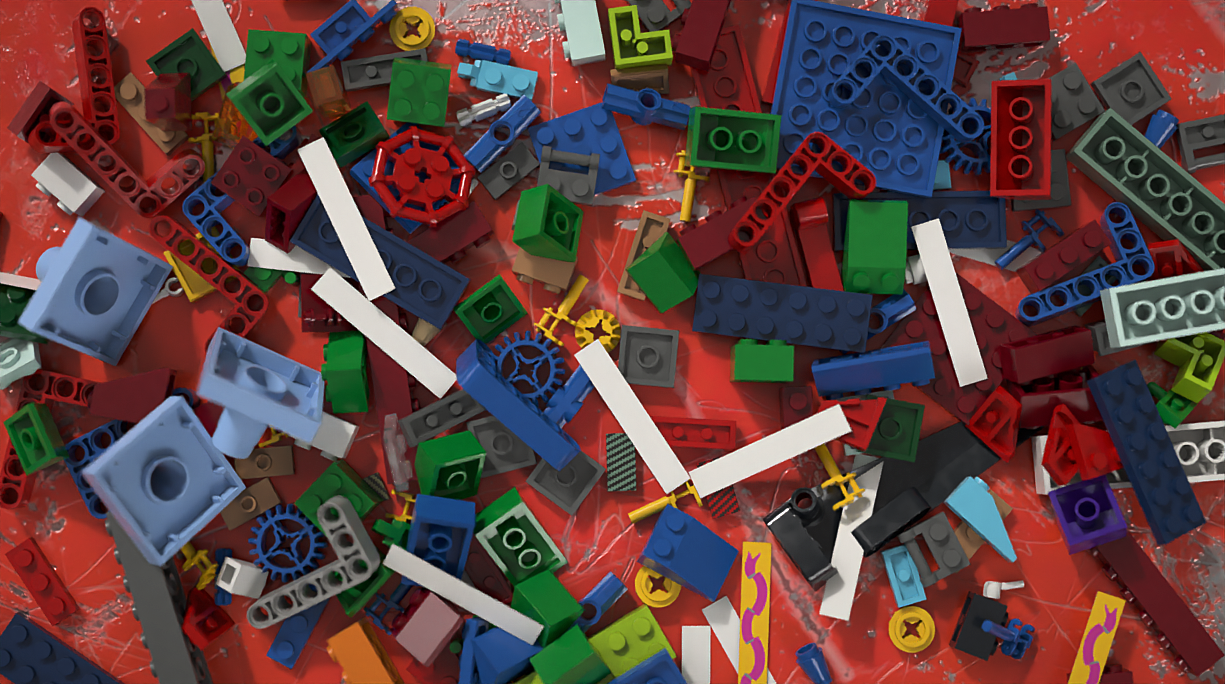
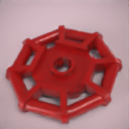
(427, 161)

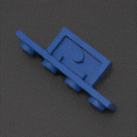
(346, 28)

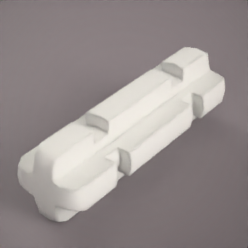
(483, 109)

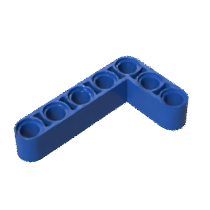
(909, 86)
(215, 205)
(1095, 280)
(479, 378)
(93, 450)

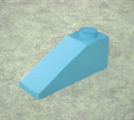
(978, 510)

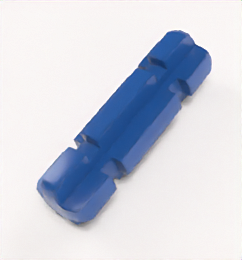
(482, 52)
(222, 596)

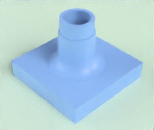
(94, 292)
(258, 392)
(164, 480)

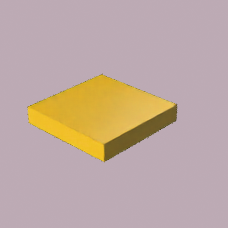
(191, 282)

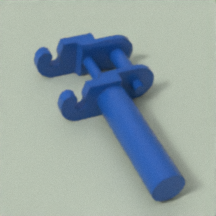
(1030, 239)
(394, 601)
(1014, 641)

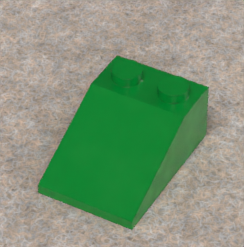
(732, 140)
(875, 247)
(516, 538)

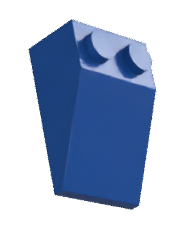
(441, 534)
(688, 553)

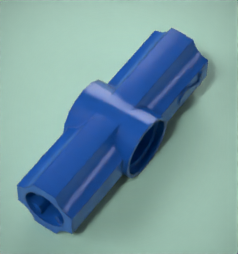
(645, 106)
(515, 120)
(889, 312)
(569, 398)
(602, 597)

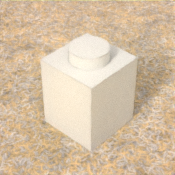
(242, 578)

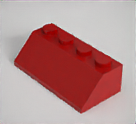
(1021, 139)

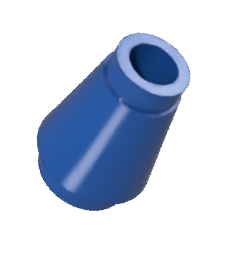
(1161, 128)
(813, 663)

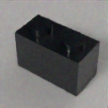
(968, 632)

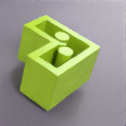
(636, 48)
(1199, 362)

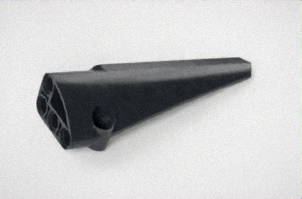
(902, 498)

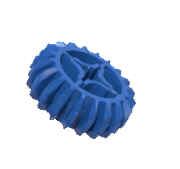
(978, 148)
(546, 356)
(296, 553)

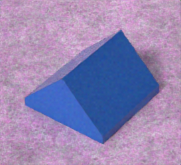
(502, 656)

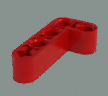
(814, 243)

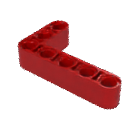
(90, 91)
(121, 168)
(791, 184)
(218, 279)
(29, 394)

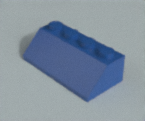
(873, 369)

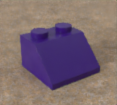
(1087, 514)

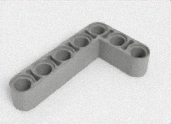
(323, 577)

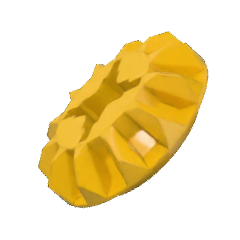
(412, 16)
(590, 320)
(657, 598)
(925, 629)

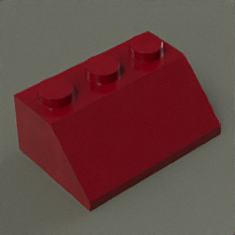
(1045, 394)

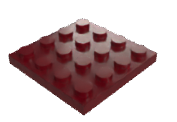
(991, 328)

